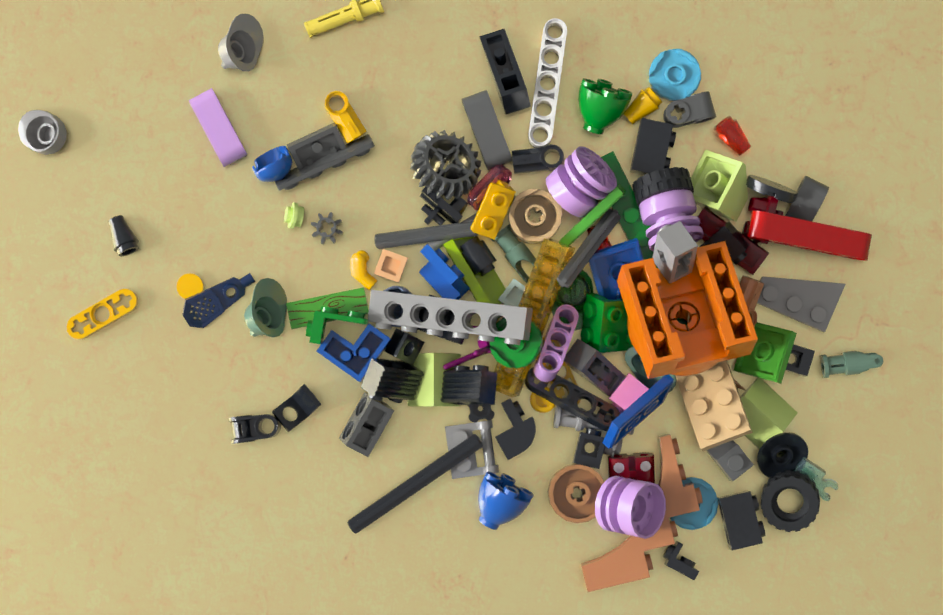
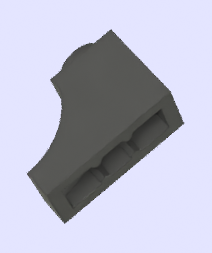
(593, 367)
(730, 459)

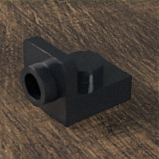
(683, 565)

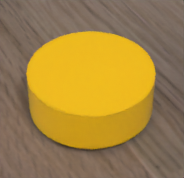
(189, 285)
(540, 404)

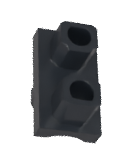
(451, 212)

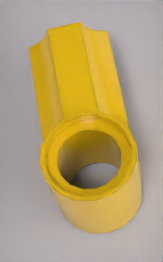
(346, 118)

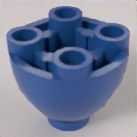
(501, 500)

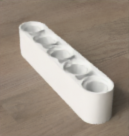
(551, 71)

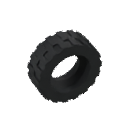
(661, 181)
(784, 520)

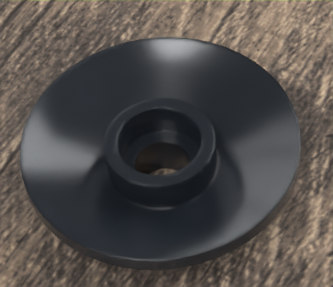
(781, 453)

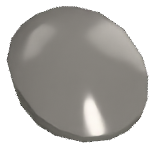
(42, 132)

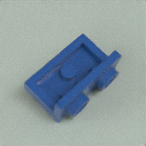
(441, 276)

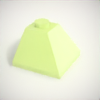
(720, 185)

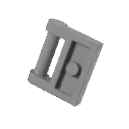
(468, 467)

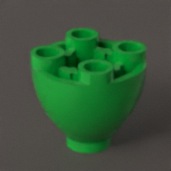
(601, 104)

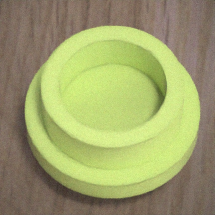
(294, 215)

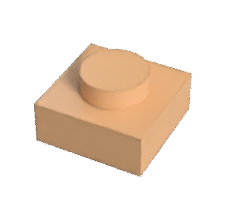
(391, 266)

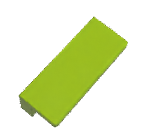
(483, 288)

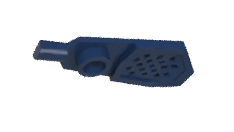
(218, 298)

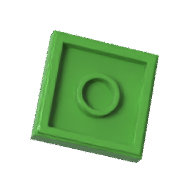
(769, 354)

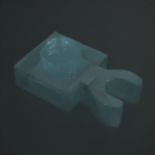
(816, 474)

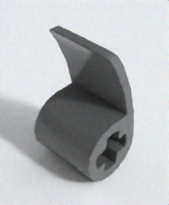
(809, 199)

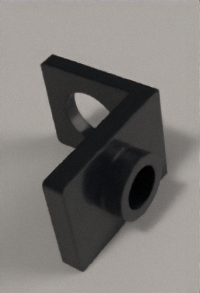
(404, 346)
(304, 404)

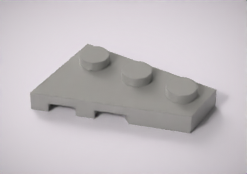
(801, 299)

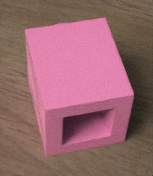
(627, 392)

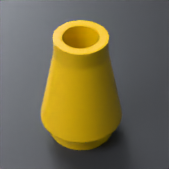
(643, 105)

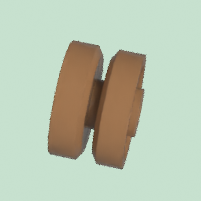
(563, 485)

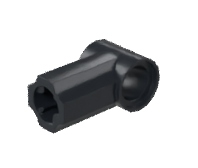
(534, 159)

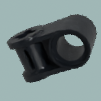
(251, 428)

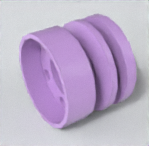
(581, 182)
(669, 209)
(630, 507)

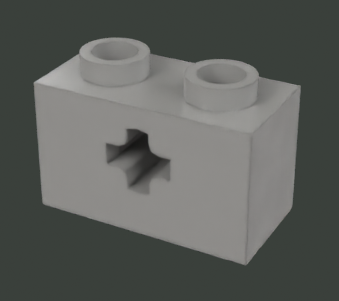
(674, 251)

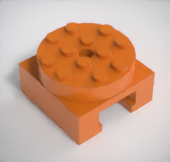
(706, 298)

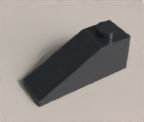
(505, 71)

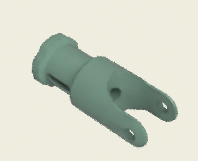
(514, 250)
(850, 363)

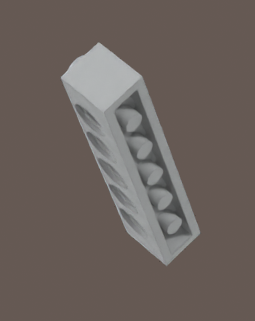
(383, 304)

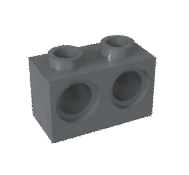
(366, 425)

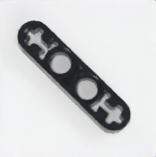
(570, 402)

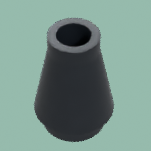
(122, 236)

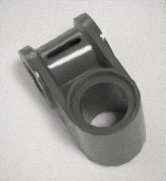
(694, 110)

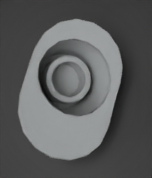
(241, 44)

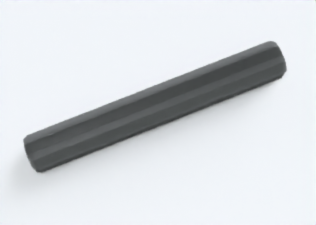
(424, 235)
(588, 248)

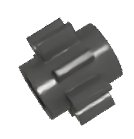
(319, 226)

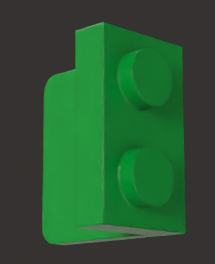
(605, 324)
(316, 328)

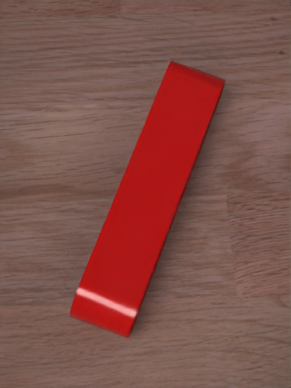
(809, 235)

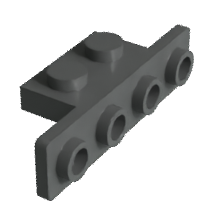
(321, 151)

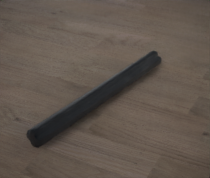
(415, 483)

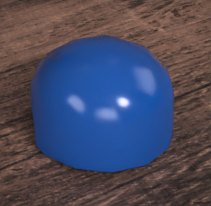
(273, 164)

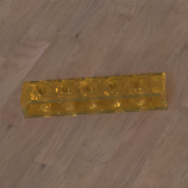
(540, 296)

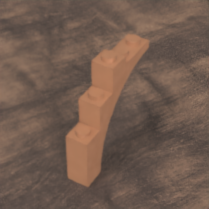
(628, 560)

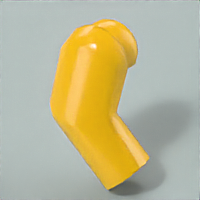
(359, 269)

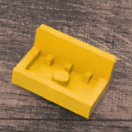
(493, 209)

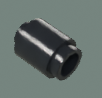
(478, 256)

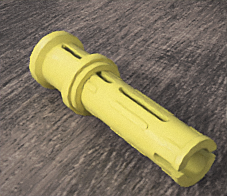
(355, 11)

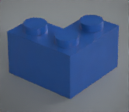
(357, 357)

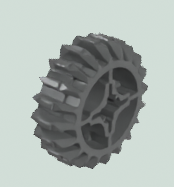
(430, 158)

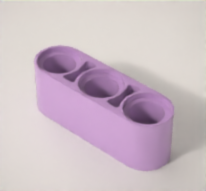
(217, 127)
(556, 331)

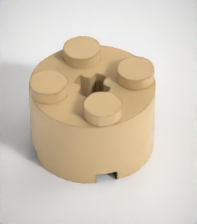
(541, 202)

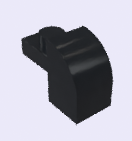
(520, 435)

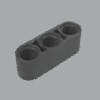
(486, 129)

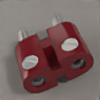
(636, 466)

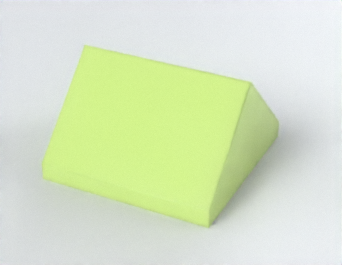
(430, 386)
(765, 412)

